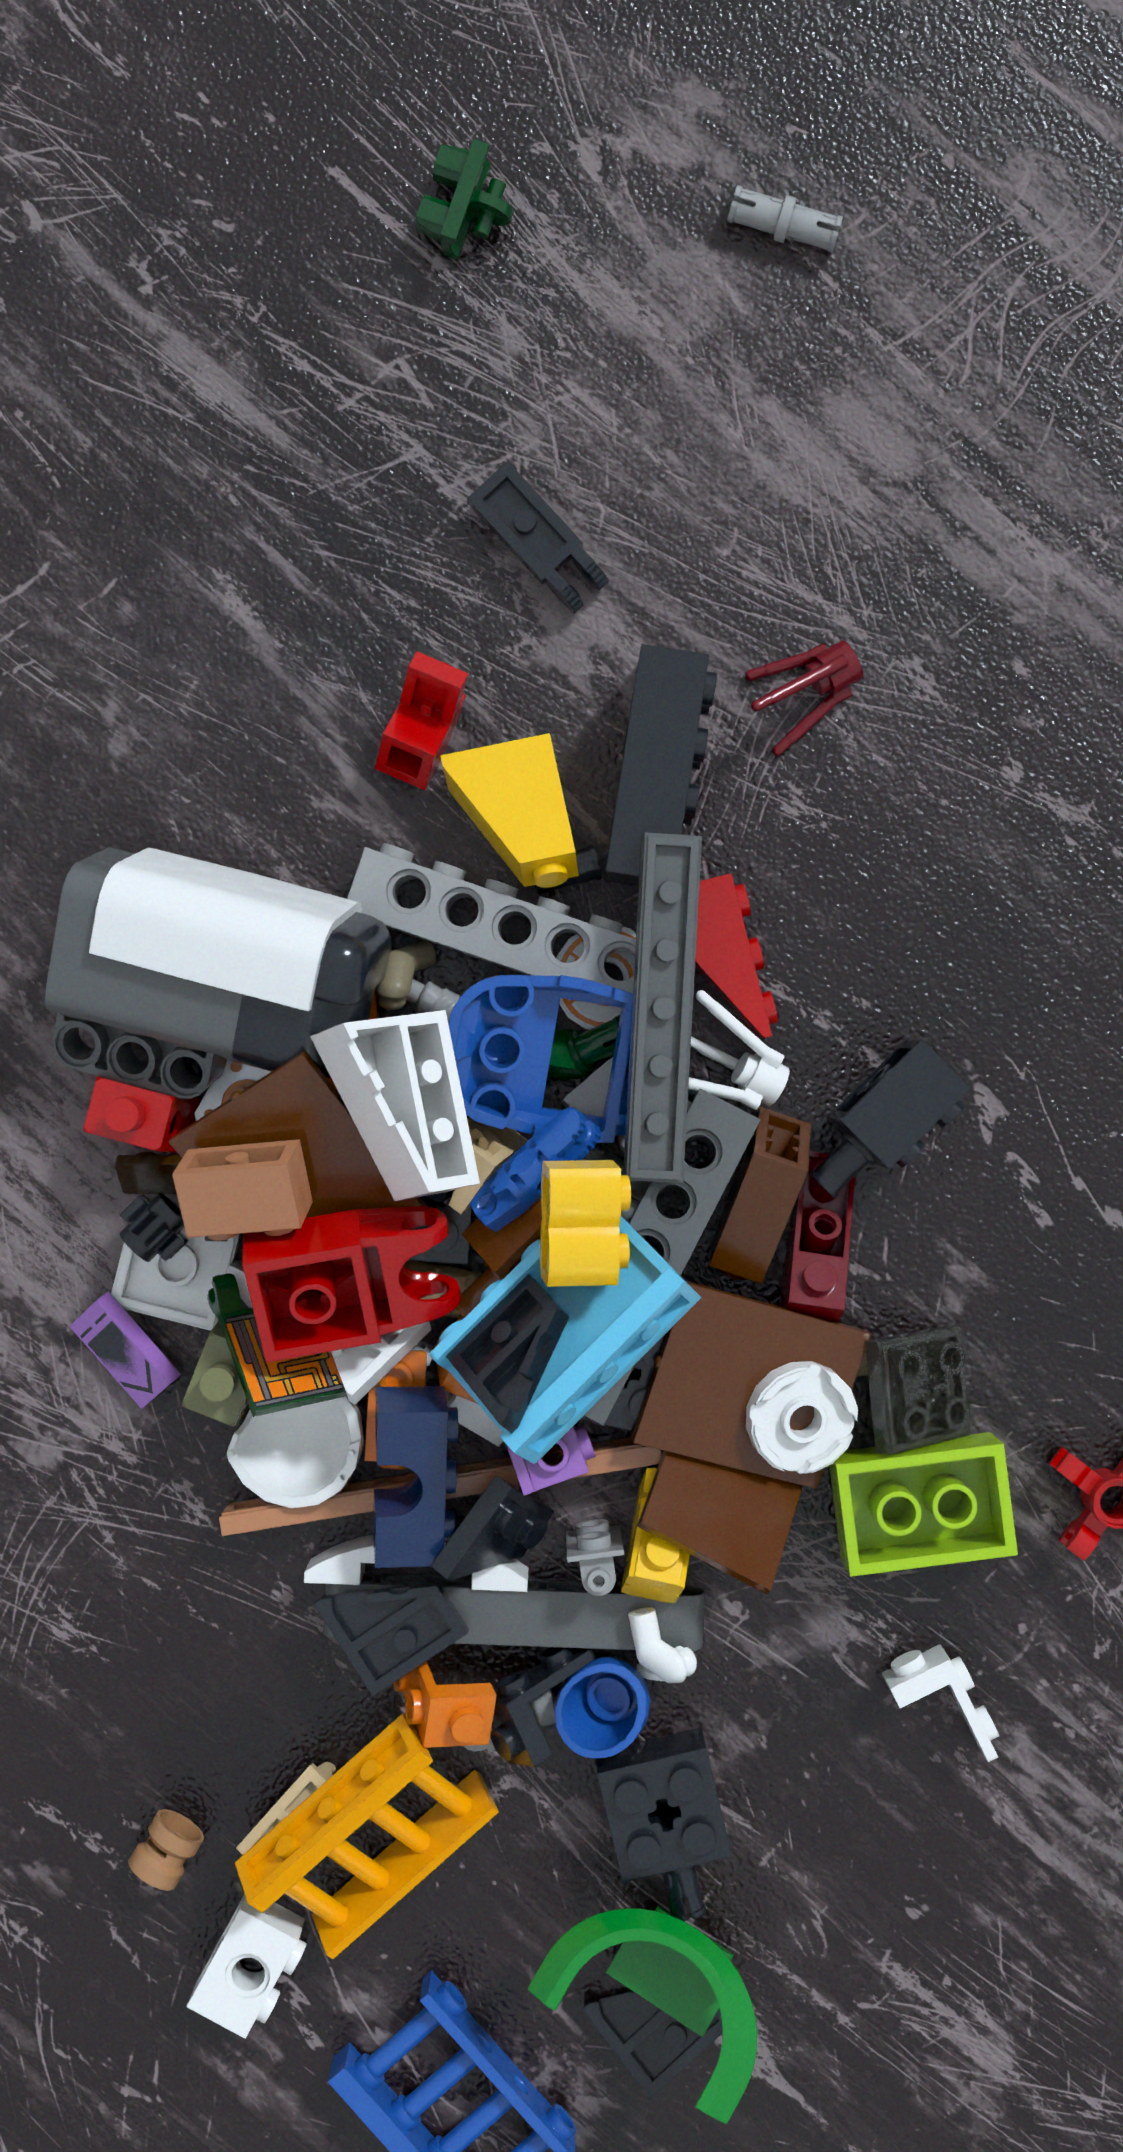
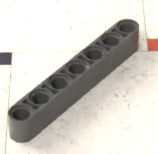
(552, 1612)

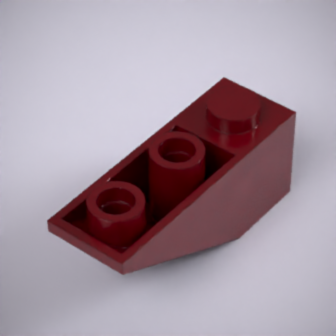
(818, 1249)

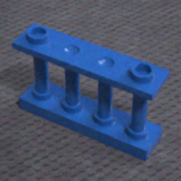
(397, 2118)

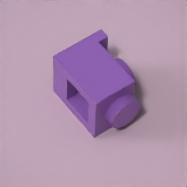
(576, 1450)

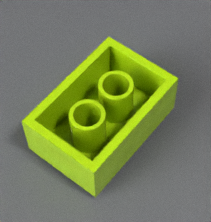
(923, 1505)

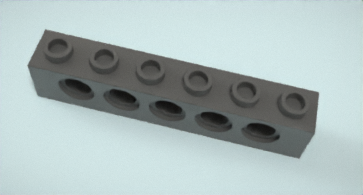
(726, 1134)

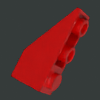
(728, 956)

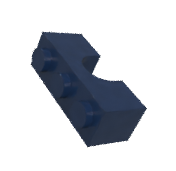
(414, 1433)

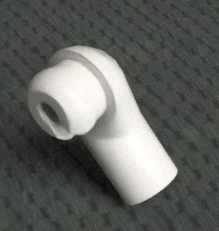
(656, 1655)

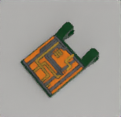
(273, 1384)

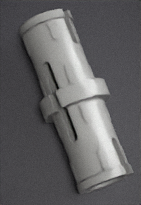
(784, 219)

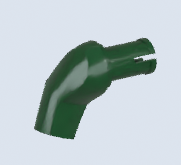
(577, 1052)

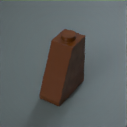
(761, 1196)

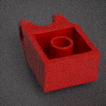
(344, 1280)

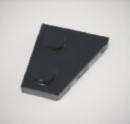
(510, 1351)

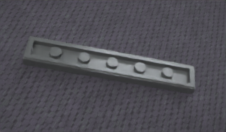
(662, 1007)

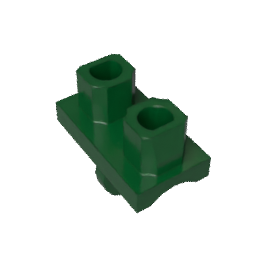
(467, 174)

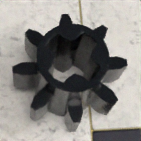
(153, 1227)

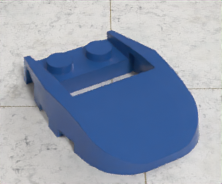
(504, 1048)

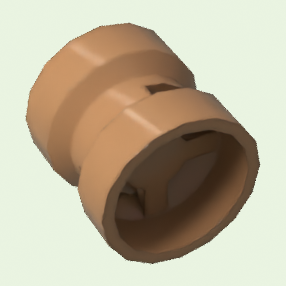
(169, 1844)

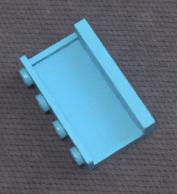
(600, 1343)

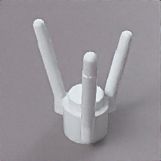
(758, 1076)

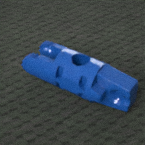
(518, 1181)

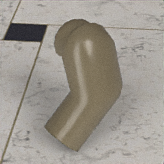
(399, 974)

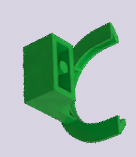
(674, 1971)

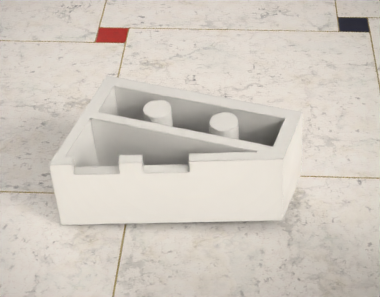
(404, 1099)

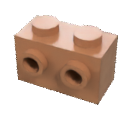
(243, 1189)

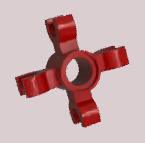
(1085, 1531)

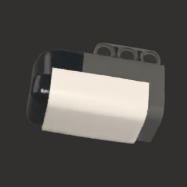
(202, 968)

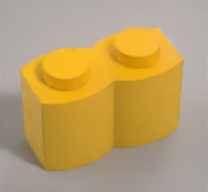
(582, 1222)

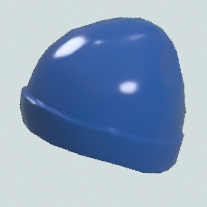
(602, 1708)

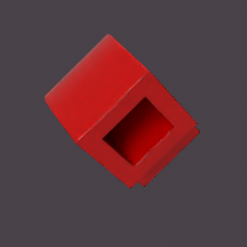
(422, 721)

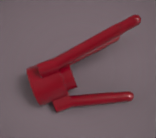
(830, 671)

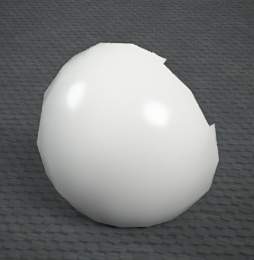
(298, 1452)

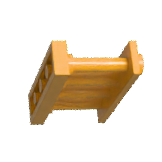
(339, 1808)

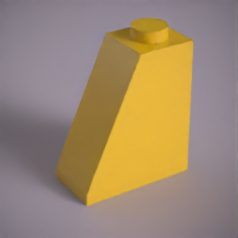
(518, 806)

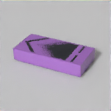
(124, 1350)

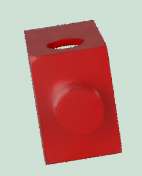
(137, 1114)

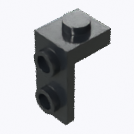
(514, 1726)

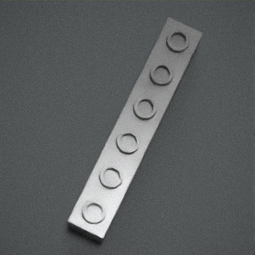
(385, 872)

